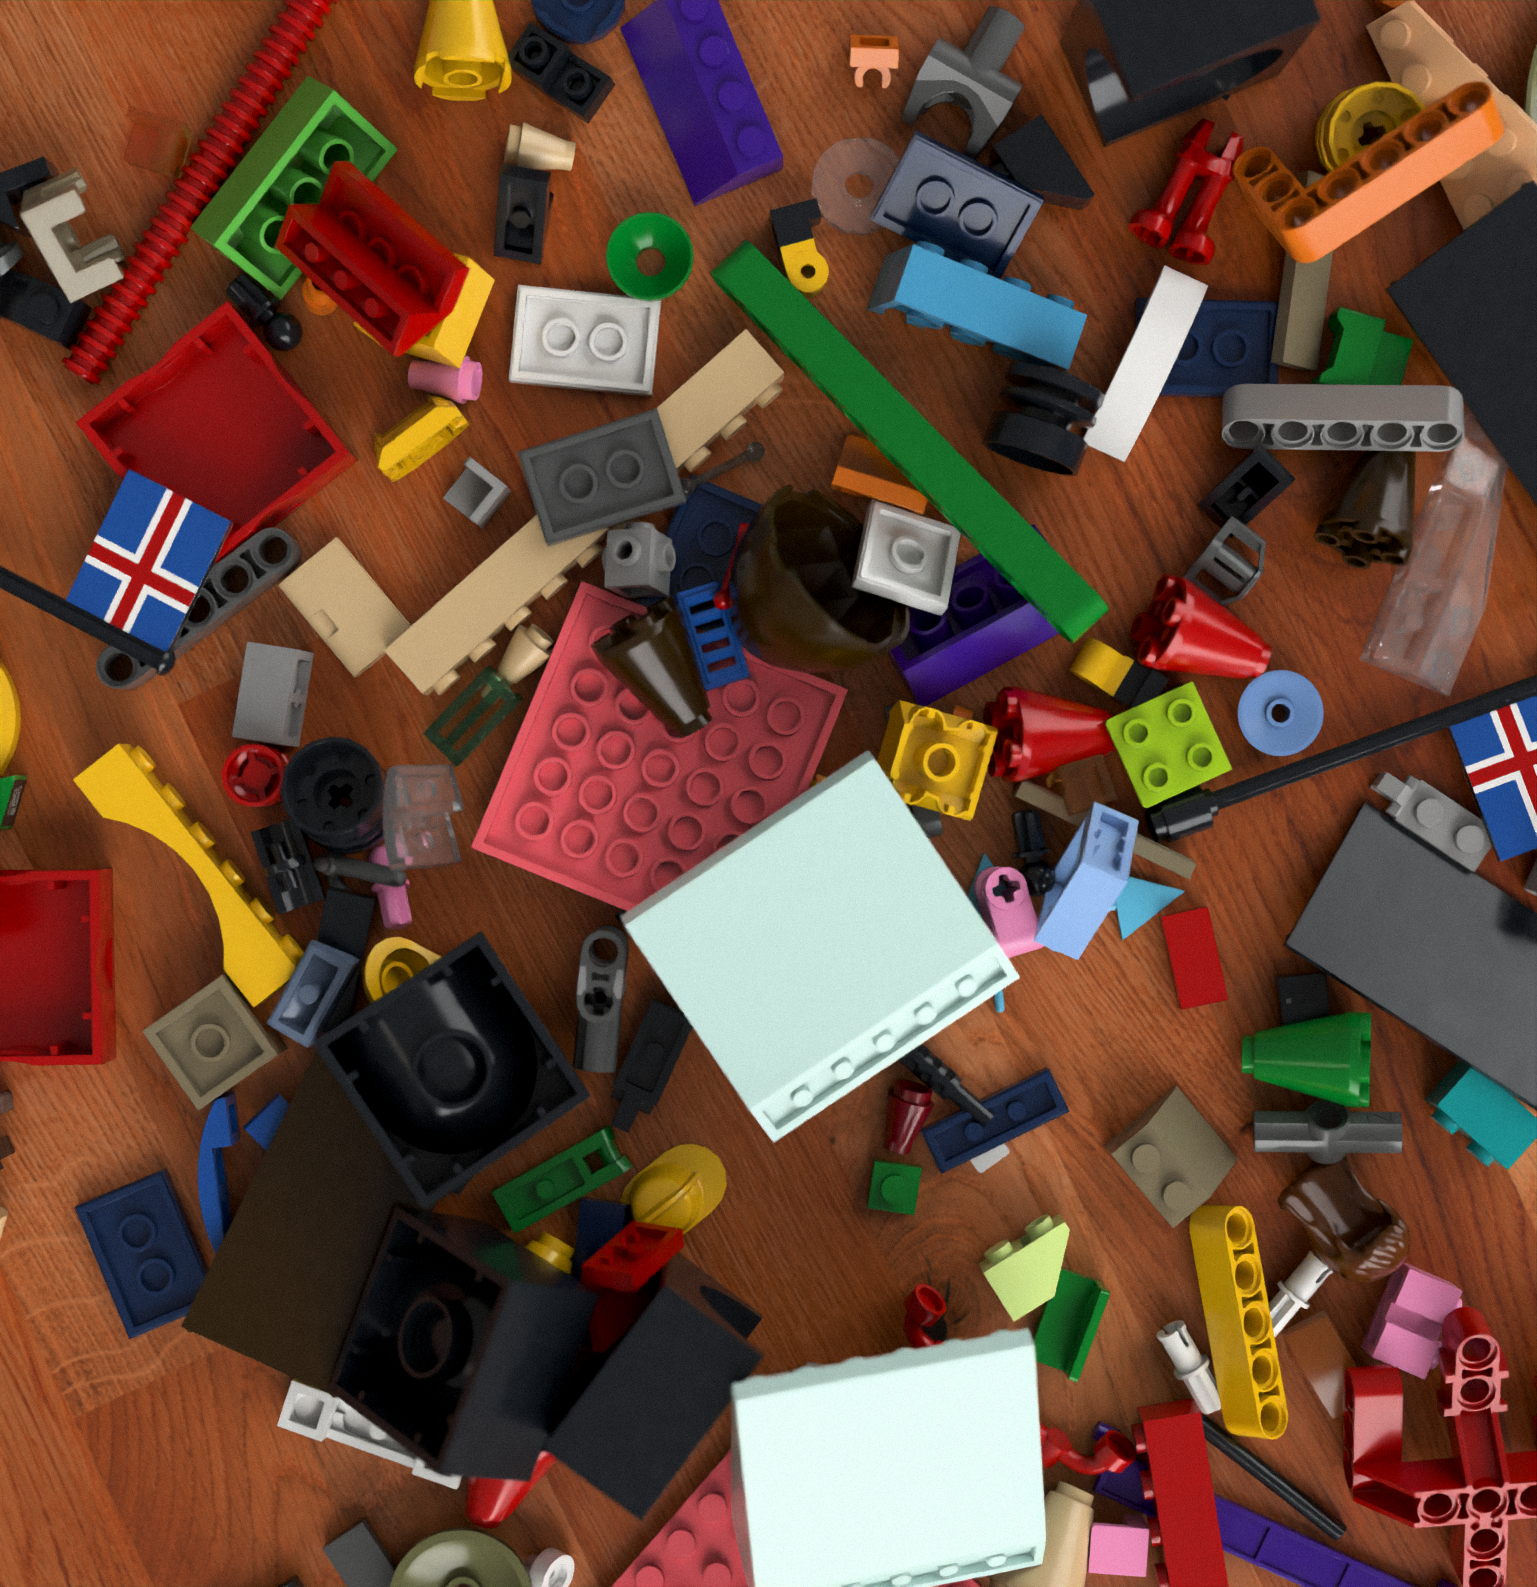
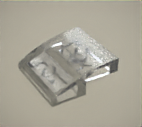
(418, 816)

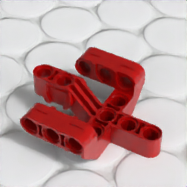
(1474, 1488)

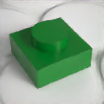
(894, 1186)

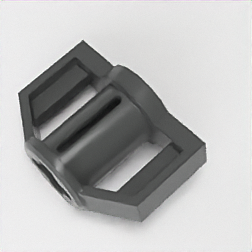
(1217, 548)

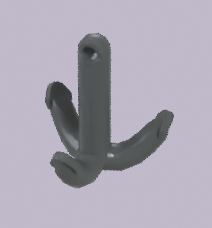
(336, 865)

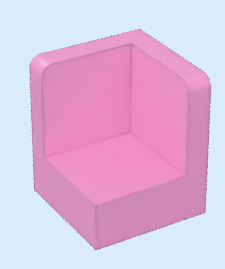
(1119, 1547)

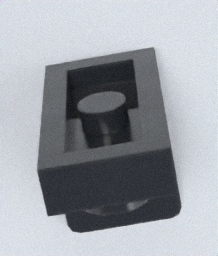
(12, 188)
(522, 213)

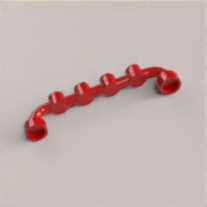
(1111, 1451)

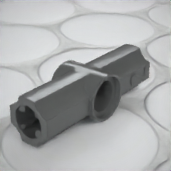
(1327, 1132)

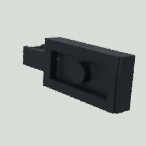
(649, 1062)

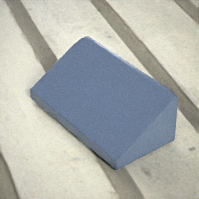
(313, 993)

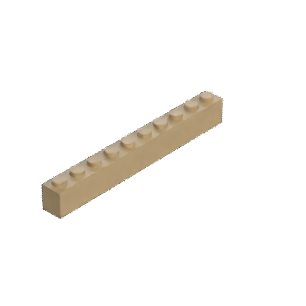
(526, 568)

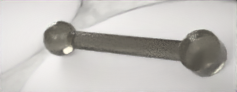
(753, 453)

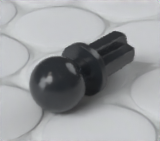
(280, 329)
(1030, 847)

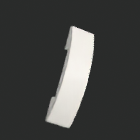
(1146, 363)
(322, 1416)

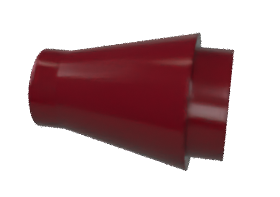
(906, 1113)

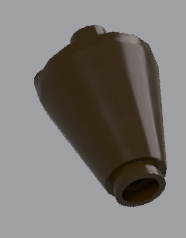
(1373, 511)
(658, 665)

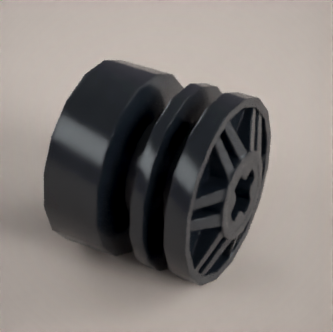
(1046, 409)
(317, 782)

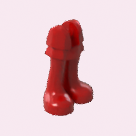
(1191, 241)

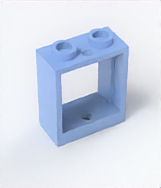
(1087, 880)

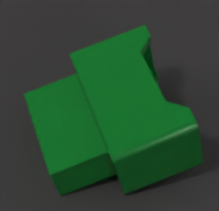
(1363, 351)

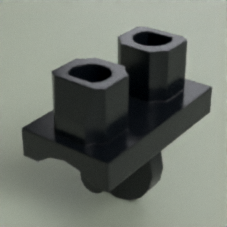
(288, 866)

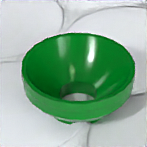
(647, 232)

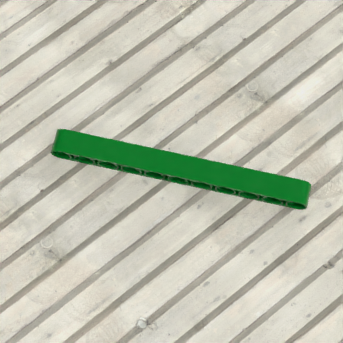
(909, 442)

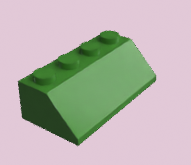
(283, 169)

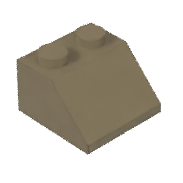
(1172, 1156)

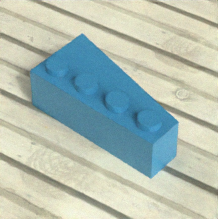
(978, 306)

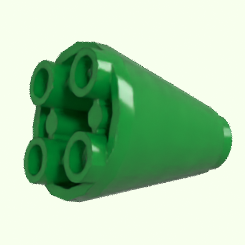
(1315, 1057)

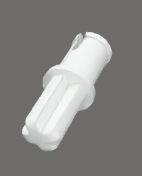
(1297, 1290)
(1190, 1366)

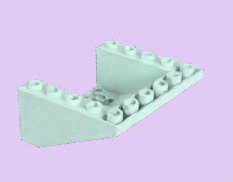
(819, 946)
(891, 1468)

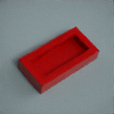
(1193, 957)

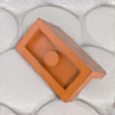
(870, 475)

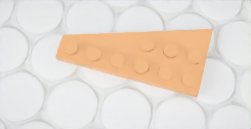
(1430, 65)

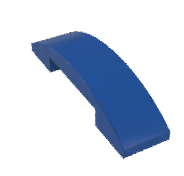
(219, 1132)

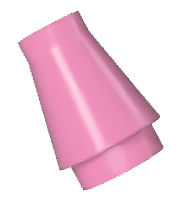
(446, 380)

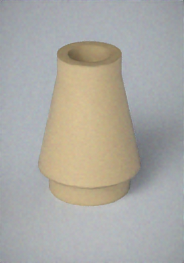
(537, 149)

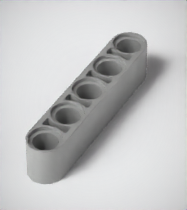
(1343, 417)

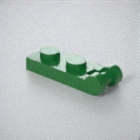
(559, 1180)

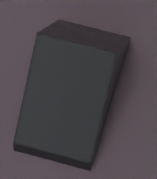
(1247, 488)

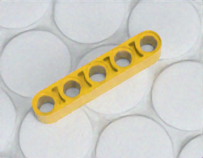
(1238, 1321)

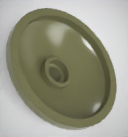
(461, 1557)

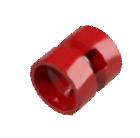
(255, 774)

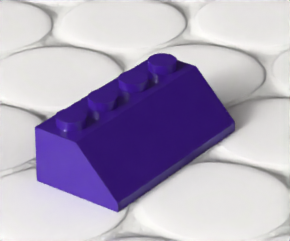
(702, 96)
(978, 632)

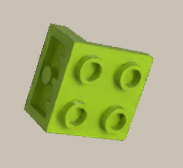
(1167, 744)

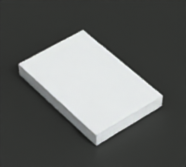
(584, 341)

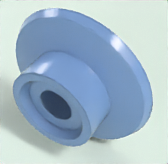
(1302, 713)

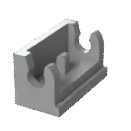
(272, 694)

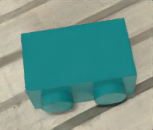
(1484, 1115)

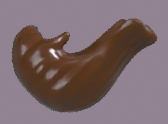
(1345, 1223)

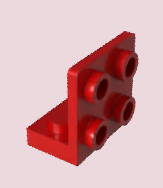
(622, 1274)

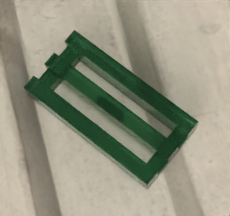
(499, 689)

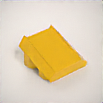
(418, 436)
(936, 758)

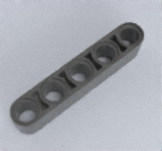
(222, 601)

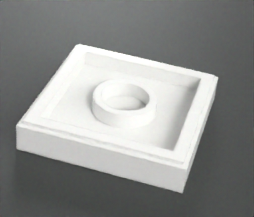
(906, 557)

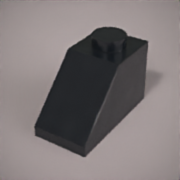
(1042, 164)
(41, 308)

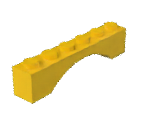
(129, 792)

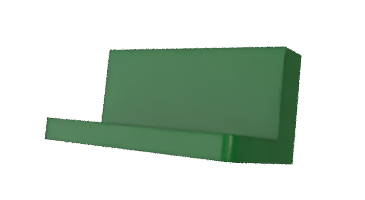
(1070, 1322)

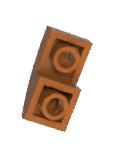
(1322, 1358)

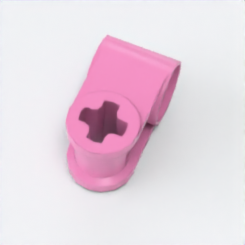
(1010, 915)

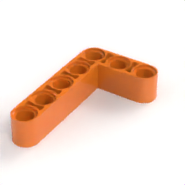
(1373, 181)

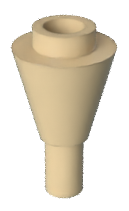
(524, 654)

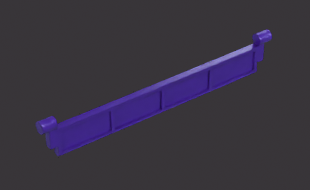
(1260, 1538)

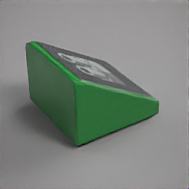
(10, 796)

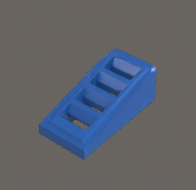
(725, 676)

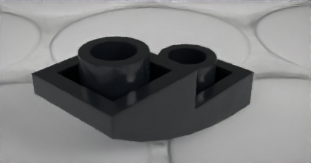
(559, 73)

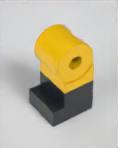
(797, 248)
(1116, 674)

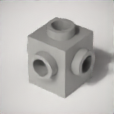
(638, 561)

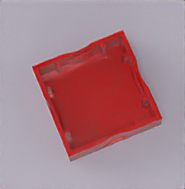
(221, 428)
(57, 966)

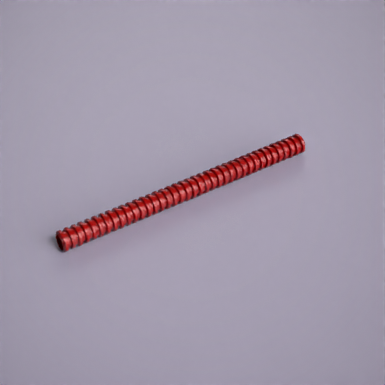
(196, 186)

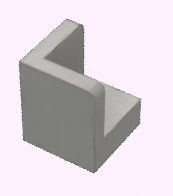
(477, 493)

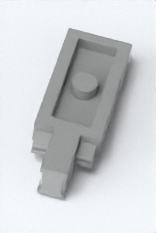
(1434, 818)

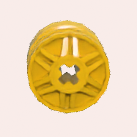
(1368, 105)

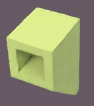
(1029, 1268)

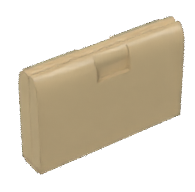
(345, 606)

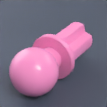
(392, 900)

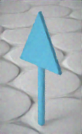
(1140, 902)

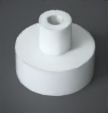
(550, 1568)

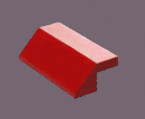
(373, 259)

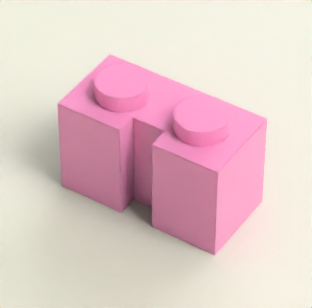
(1411, 1320)

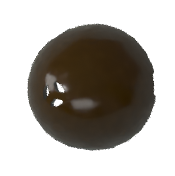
(795, 592)

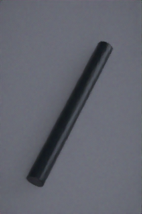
(1272, 1479)

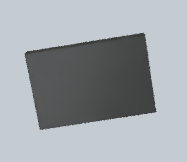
(602, 477)

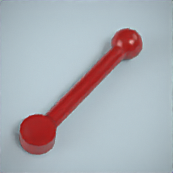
(720, 598)

